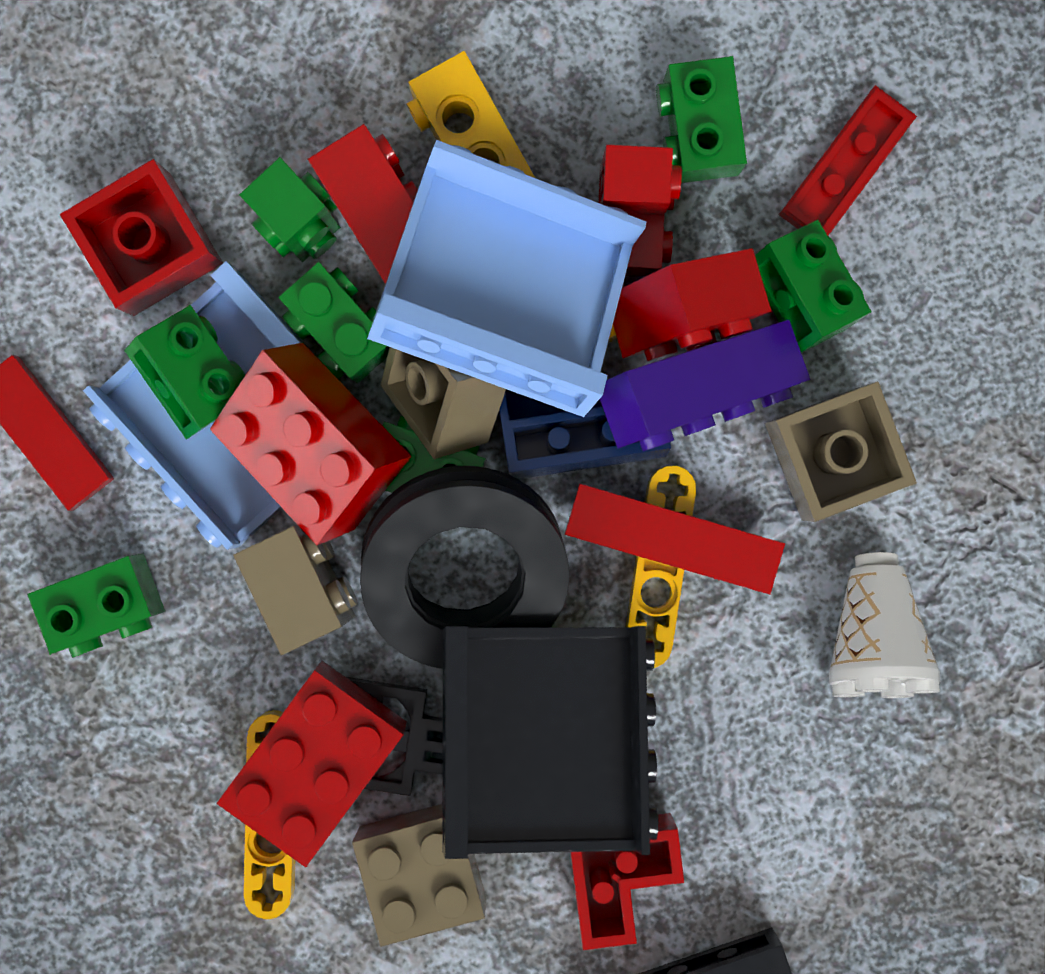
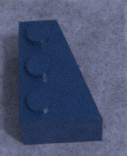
(555, 441)

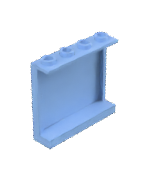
(507, 279)
(201, 469)

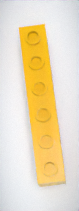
(458, 89)

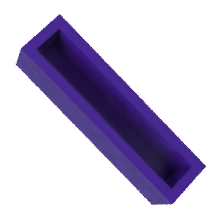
(703, 382)

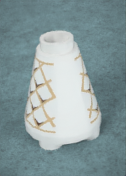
(881, 634)

